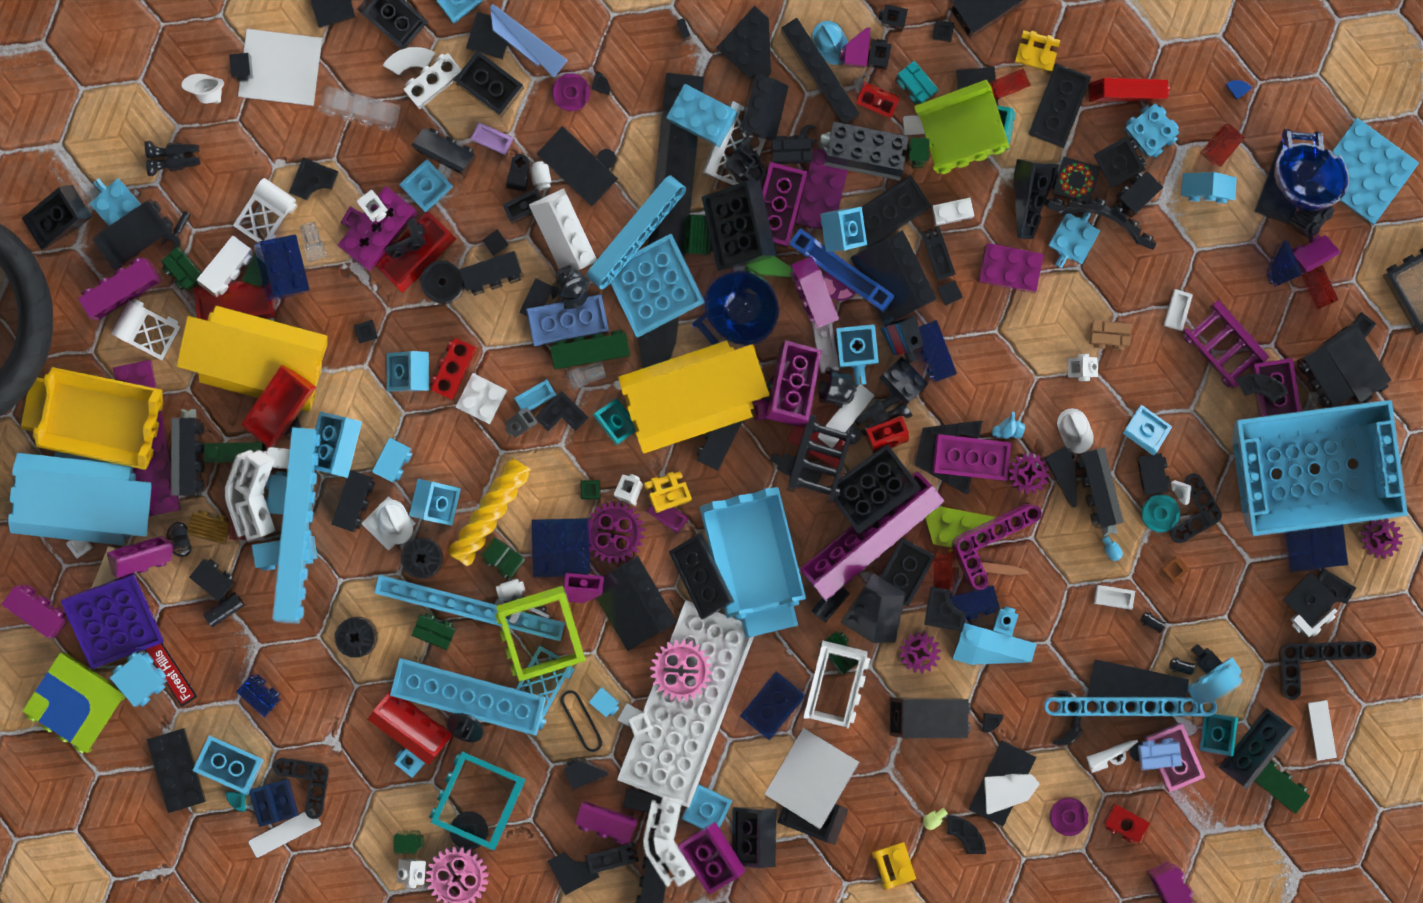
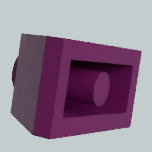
(856, 51)
(582, 588)

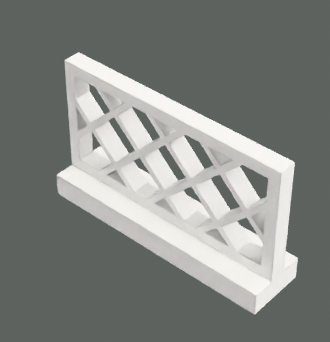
(717, 153)

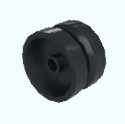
(433, 276)

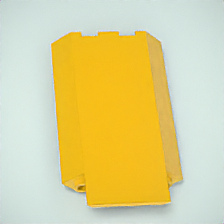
(247, 351)
(693, 394)
(93, 417)

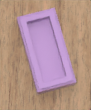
(492, 138)

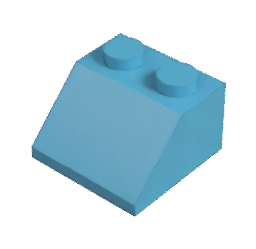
(408, 371)
(434, 502)

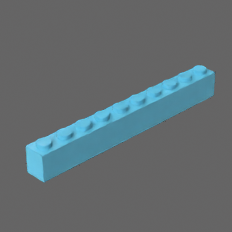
(296, 525)

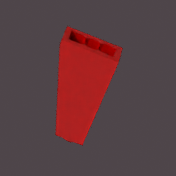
(1128, 90)

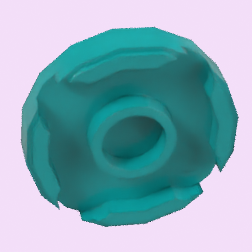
(1160, 513)

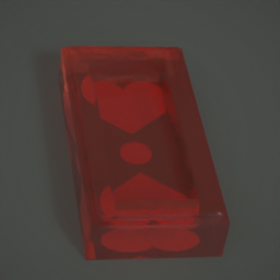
(1009, 84)

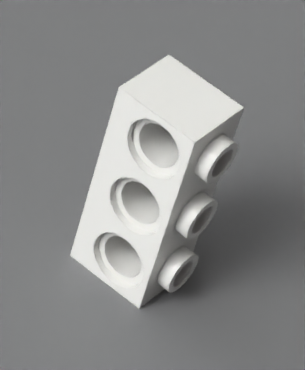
(430, 91)

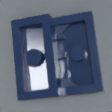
(274, 802)

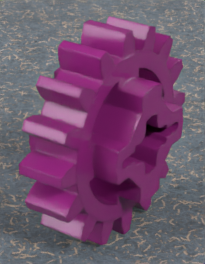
(1020, 472)
(1384, 531)
(917, 661)

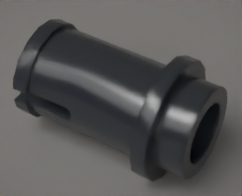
(1153, 622)
(1181, 666)

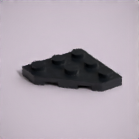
(749, 44)

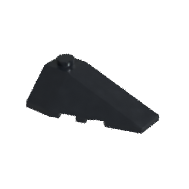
(1031, 187)

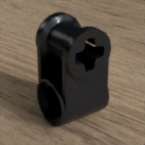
(517, 176)

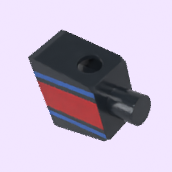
(903, 337)

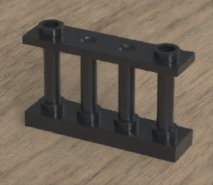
(808, 445)

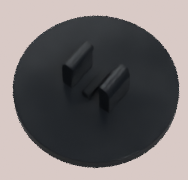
(465, 727)

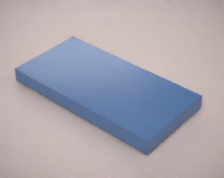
(554, 323)

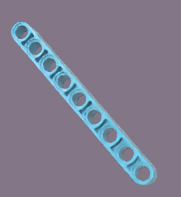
(1120, 702)

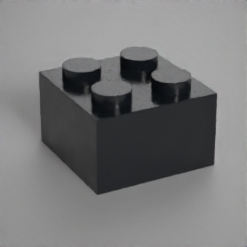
(1143, 189)

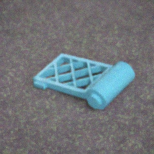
(567, 674)

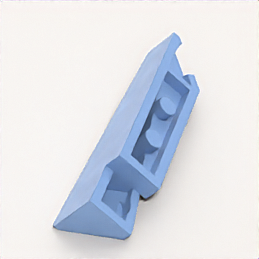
(526, 42)

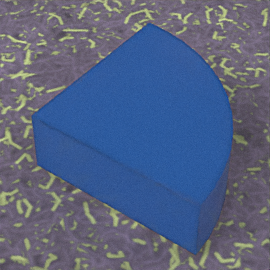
(1238, 88)

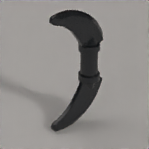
(1075, 730)

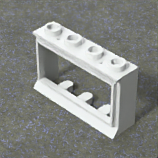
(826, 648)

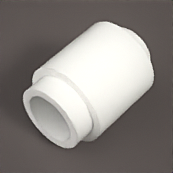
(540, 176)
(510, 588)

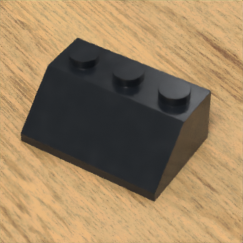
(763, 107)
(444, 151)
(754, 836)

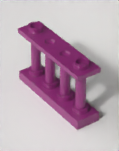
(1231, 326)

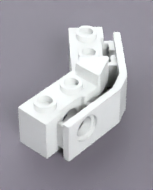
(249, 477)
(665, 843)

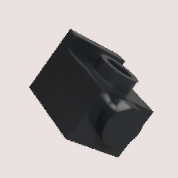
(899, 13)
(876, 62)

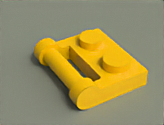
(900, 864)

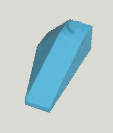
(985, 646)

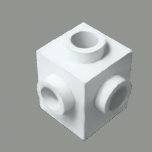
(1082, 367)
(411, 872)

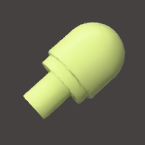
(934, 819)

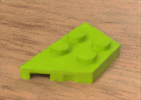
(948, 523)

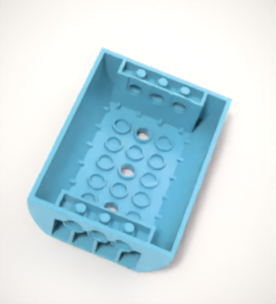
(1334, 493)

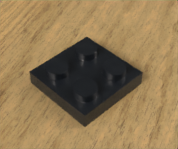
(903, 381)

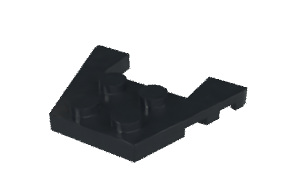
(927, 445)

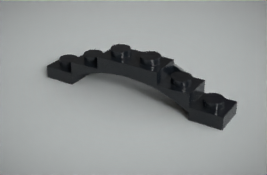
(1099, 207)

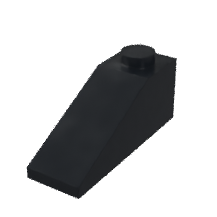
(1063, 470)

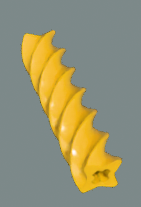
(492, 507)

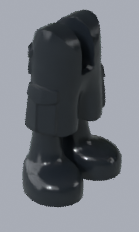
(176, 157)
(878, 415)
(181, 542)

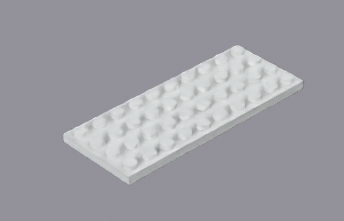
(676, 750)

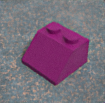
(1315, 253)

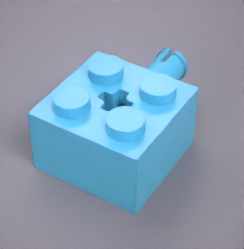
(855, 359)

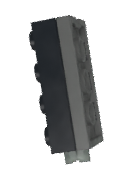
(864, 150)
(186, 455)
(1100, 490)

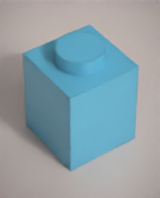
(604, 702)

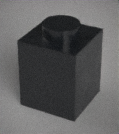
(241, 67)

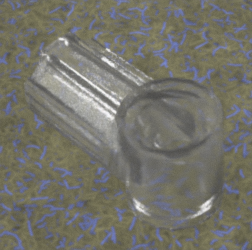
(314, 247)
(581, 376)

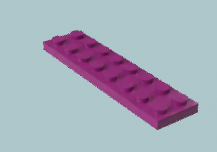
(159, 468)

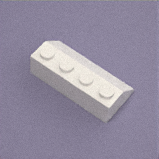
(563, 231)

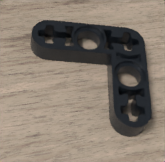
(1202, 516)
(309, 775)

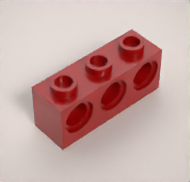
(462, 365)

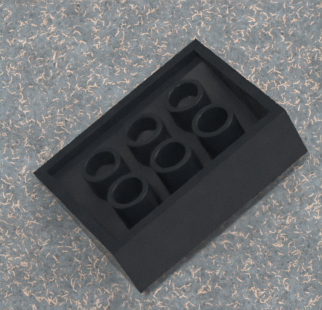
(738, 225)
(898, 271)
(874, 489)
(634, 604)

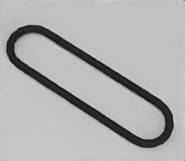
(588, 716)

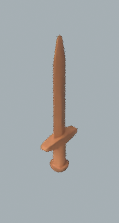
(994, 568)

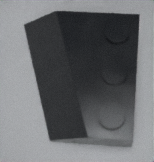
(876, 611)

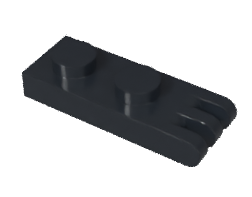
(938, 254)
(610, 858)

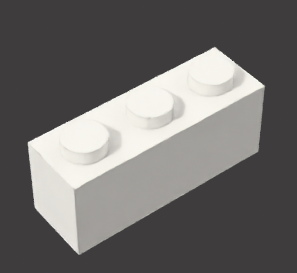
(225, 267)

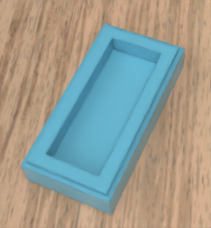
(535, 396)

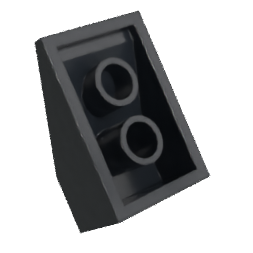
(394, 19)
(56, 216)
(829, 831)

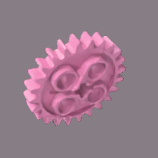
(680, 688)
(442, 885)

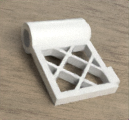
(272, 198)
(131, 322)

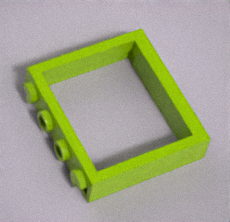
(530, 602)

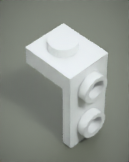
(1300, 624)

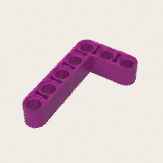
(989, 537)

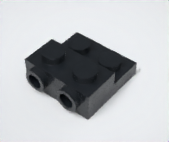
(1120, 161)

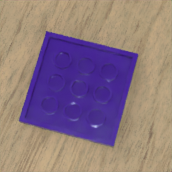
(112, 620)

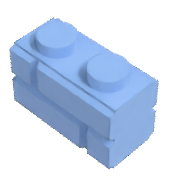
(1159, 754)

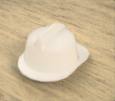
(205, 87)
(1075, 430)
(394, 521)

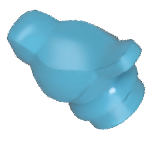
(1009, 428)

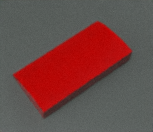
(410, 266)
(238, 297)
(278, 406)
(410, 727)

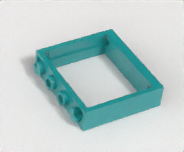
(444, 794)

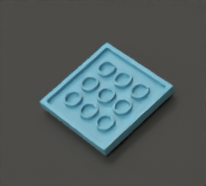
(1374, 168)
(656, 286)

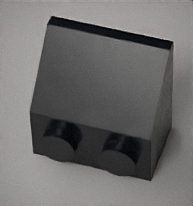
(583, 772)

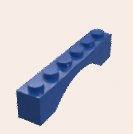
(842, 270)

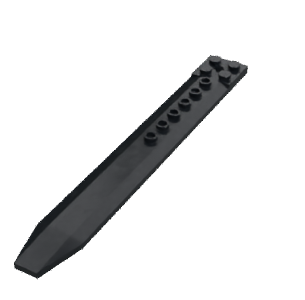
(675, 159)

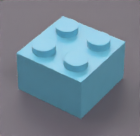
(843, 229)

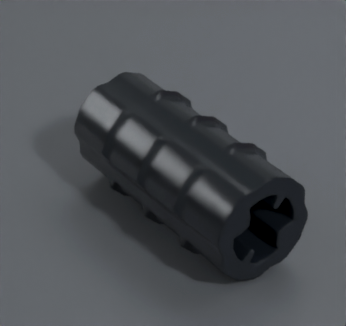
(224, 609)

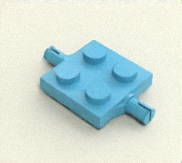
(113, 201)
(1073, 238)

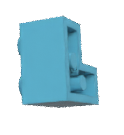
(1210, 186)

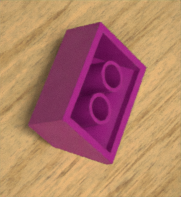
(140, 556)
(605, 822)

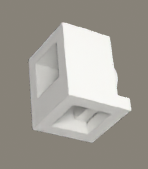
(369, 200)
(622, 490)

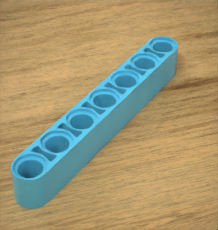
(636, 232)

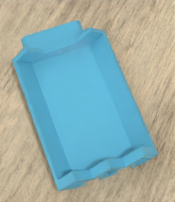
(77, 500)
(755, 559)

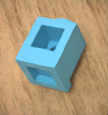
(1003, 628)
(410, 769)

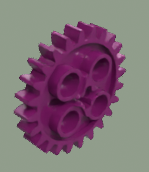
(617, 515)

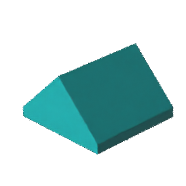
(615, 421)
(1219, 734)

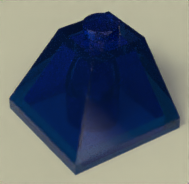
(1282, 265)

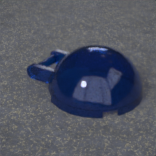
(1309, 173)
(739, 309)

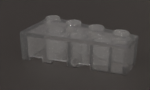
(358, 108)

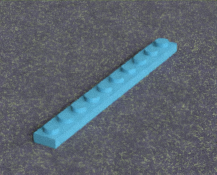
(465, 607)

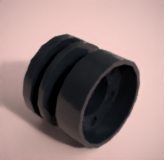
(433, 560)
(367, 634)

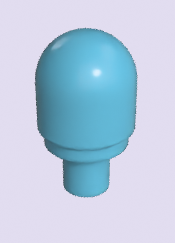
(1112, 549)

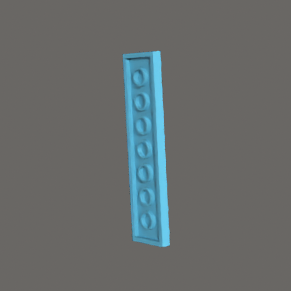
(468, 696)

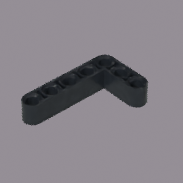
(1317, 654)

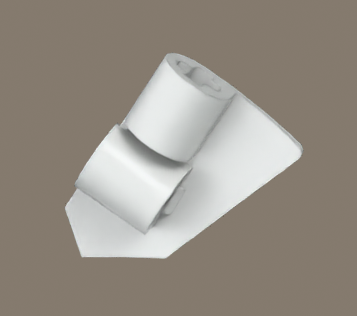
(1099, 760)
(1008, 790)

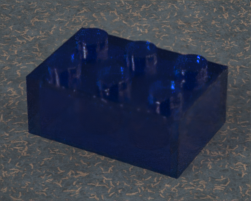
(281, 267)
(772, 705)

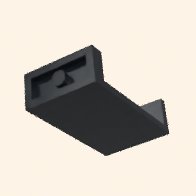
(133, 233)

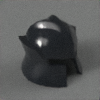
(570, 284)
(839, 390)

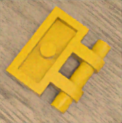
(1035, 56)
(669, 497)

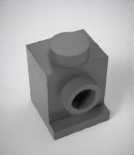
(520, 423)

